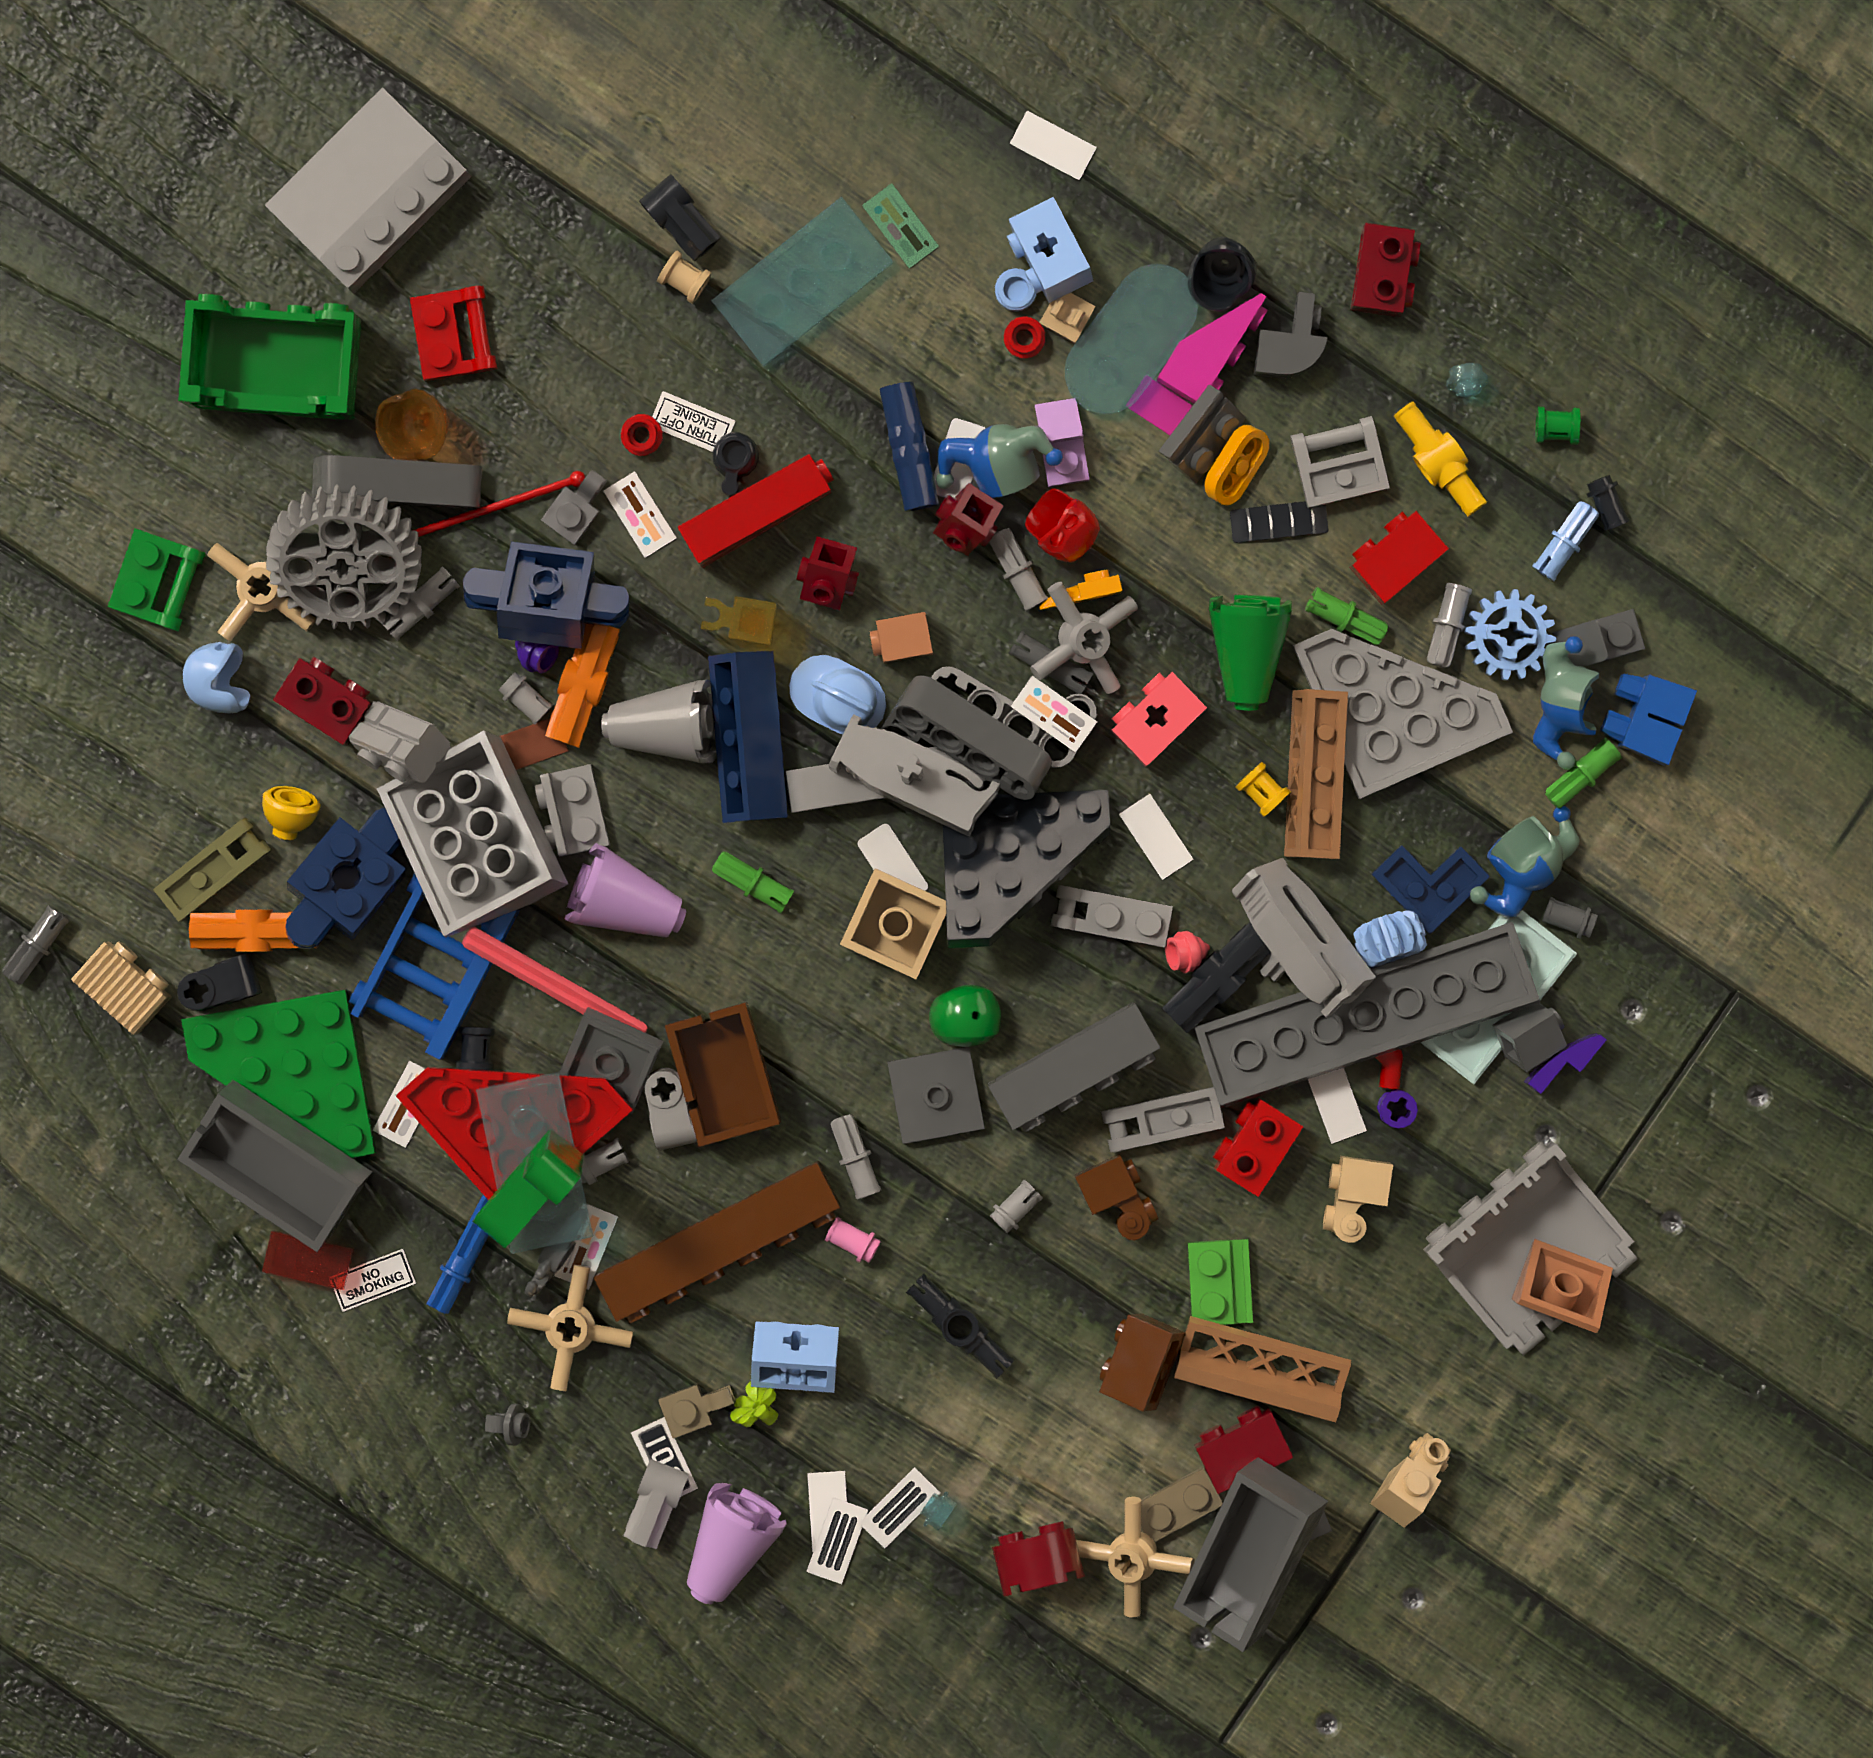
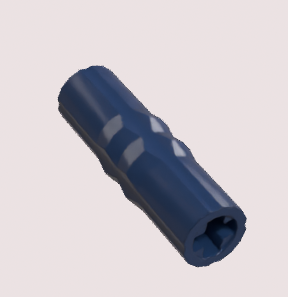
(909, 446)

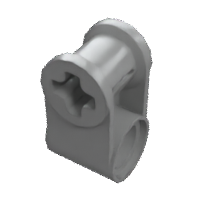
(669, 1116)

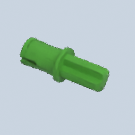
(1347, 616)
(1583, 773)
(752, 881)

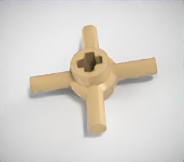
(248, 601)
(557, 1336)
(1133, 1557)

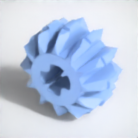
(1390, 938)

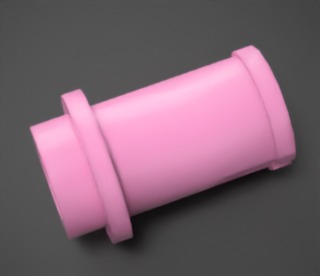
(853, 1240)

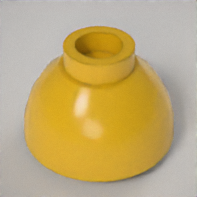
(289, 810)

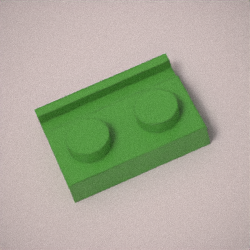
(1220, 1281)

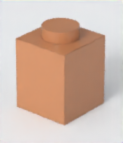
(901, 638)

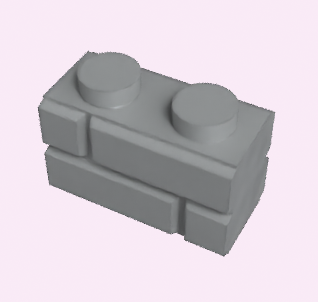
(398, 743)

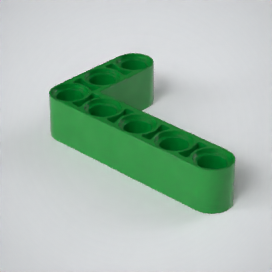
(544, 1174)

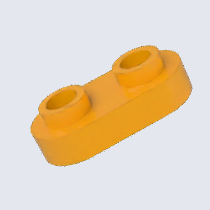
(1236, 464)

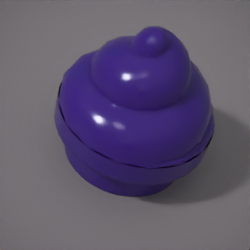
(536, 656)

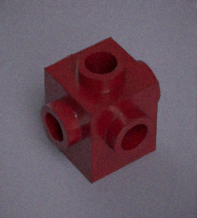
(967, 519)
(824, 581)

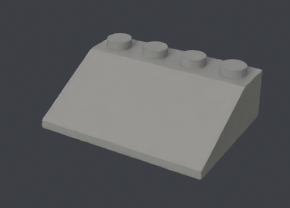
(368, 190)
(473, 836)

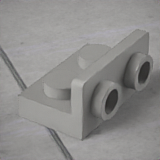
(573, 810)

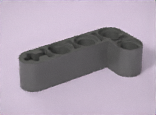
(401, 480)
(969, 736)

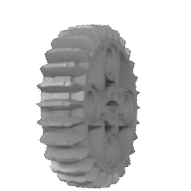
(343, 557)

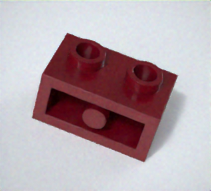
(1383, 270)
(323, 700)
(1232, 1449)

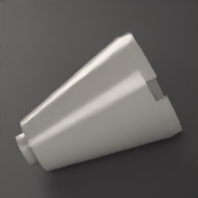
(665, 723)

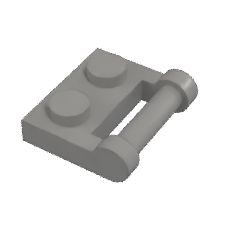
(1342, 476)

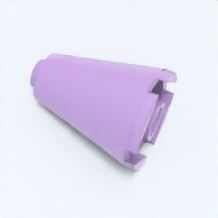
(622, 898)
(730, 1541)

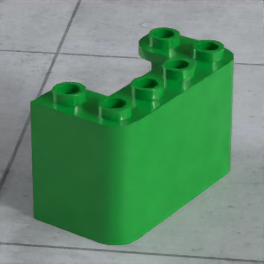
(270, 359)

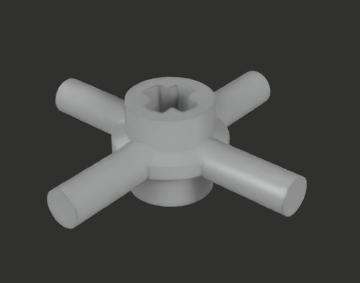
(1072, 635)

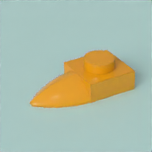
(1096, 586)

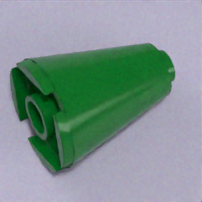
(1249, 645)

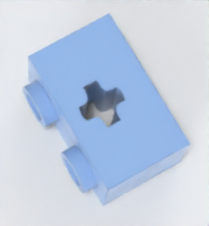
(1042, 228)
(794, 1356)

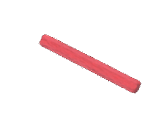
(543, 977)

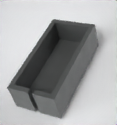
(1074, 1066)
(274, 1165)
(1250, 1553)

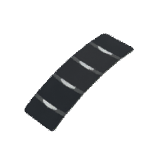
(1277, 521)

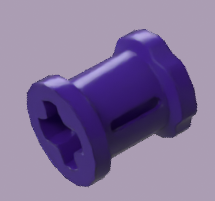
(1408, 1103)

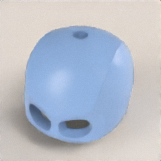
(208, 678)

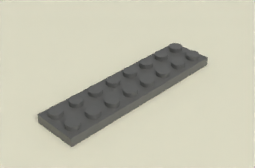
(1401, 1007)

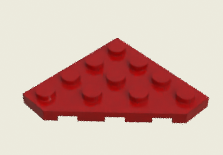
(450, 1112)

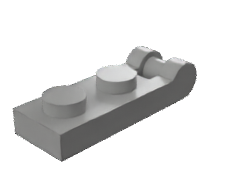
(1113, 916)
(1164, 1119)

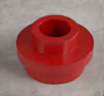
(1024, 324)
(628, 434)

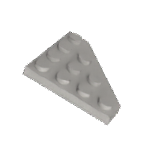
(1398, 710)

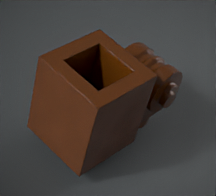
(1113, 1185)

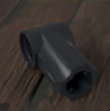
(674, 210)

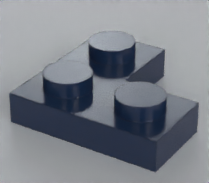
(1433, 894)

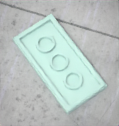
(1476, 1046)

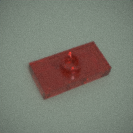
(295, 1260)

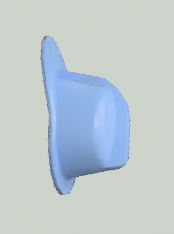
(834, 691)

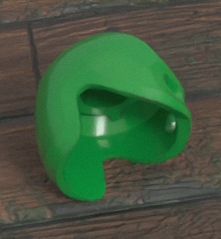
(952, 1016)

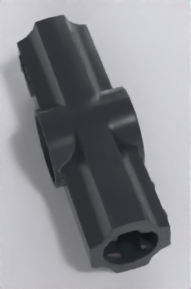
(1217, 978)

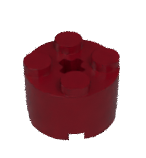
(1038, 1559)

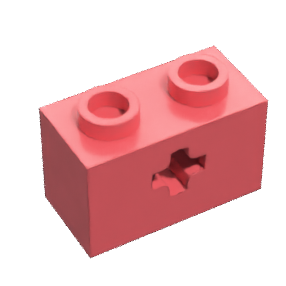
(1181, 710)

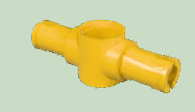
(1440, 459)

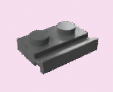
(1202, 434)

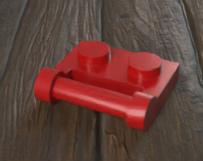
(439, 333)

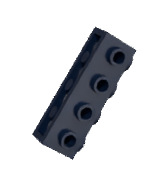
(753, 736)

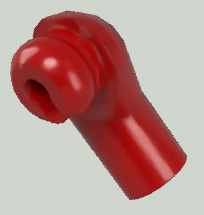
(1390, 1069)

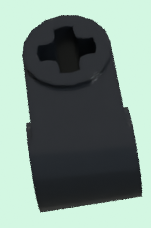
(226, 983)

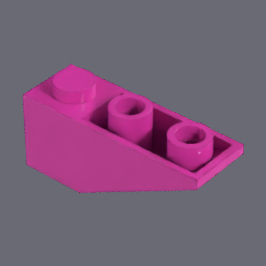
(1204, 353)

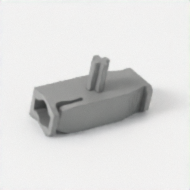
(913, 775)
(1301, 937)

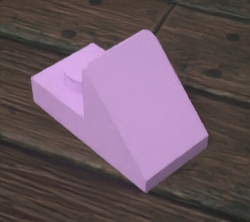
(1064, 430)

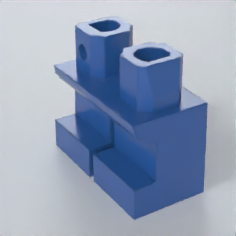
(1644, 734)

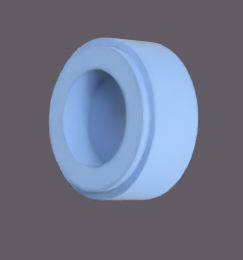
(1014, 290)

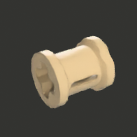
(684, 277)

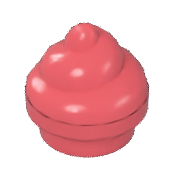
(1185, 951)

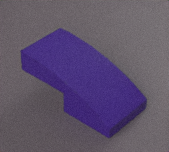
(1576, 1055)

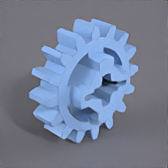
(1511, 615)

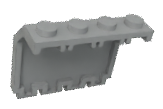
(1493, 1237)

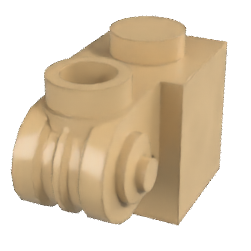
(1355, 1184)
(1413, 1480)

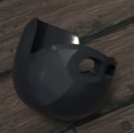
(1220, 284)

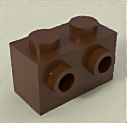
(1141, 1361)

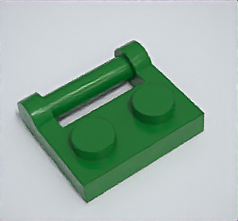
(143, 576)

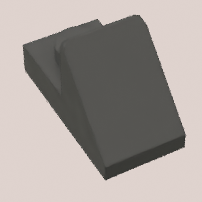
(1604, 638)

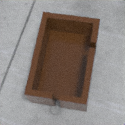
(725, 1072)

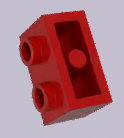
(1398, 556)
(1257, 1146)

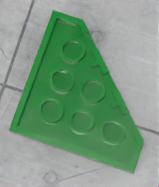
(294, 1057)

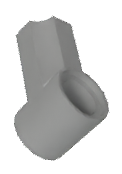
(658, 1495)

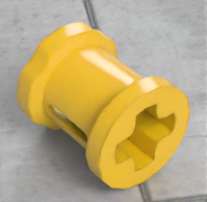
(1262, 789)

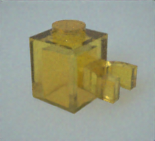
(748, 620)

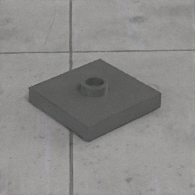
(614, 1052)
(935, 1095)

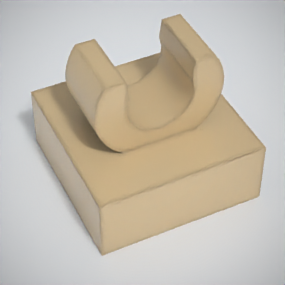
(1067, 316)

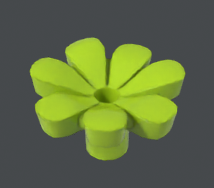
(755, 1406)

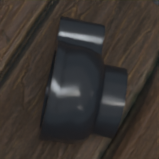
(734, 457)

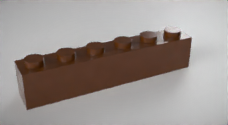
(718, 1241)

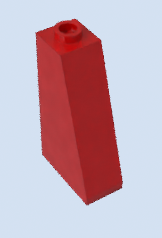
(756, 509)

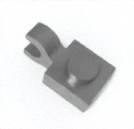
(572, 512)

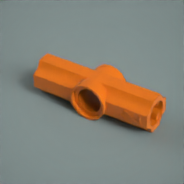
(582, 684)
(239, 930)

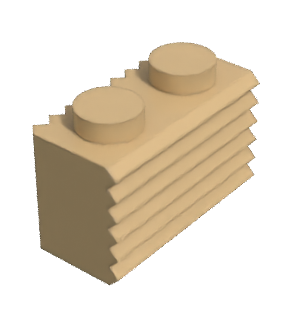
(122, 986)

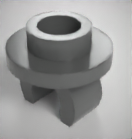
(513, 1424)

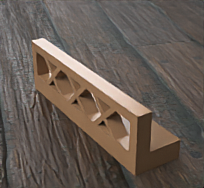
(1316, 773)
(1261, 1382)

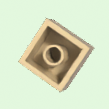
(895, 923)

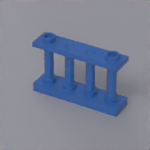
(455, 995)

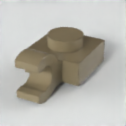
(690, 1409)

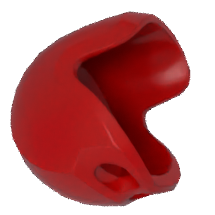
(1062, 525)

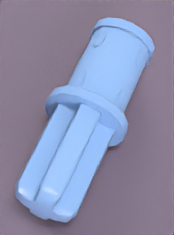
(1566, 540)

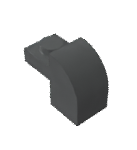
(1295, 352)

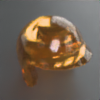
(411, 425)

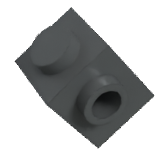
(1530, 1035)

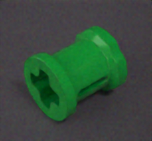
(1557, 425)

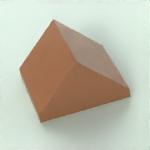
(1563, 1285)

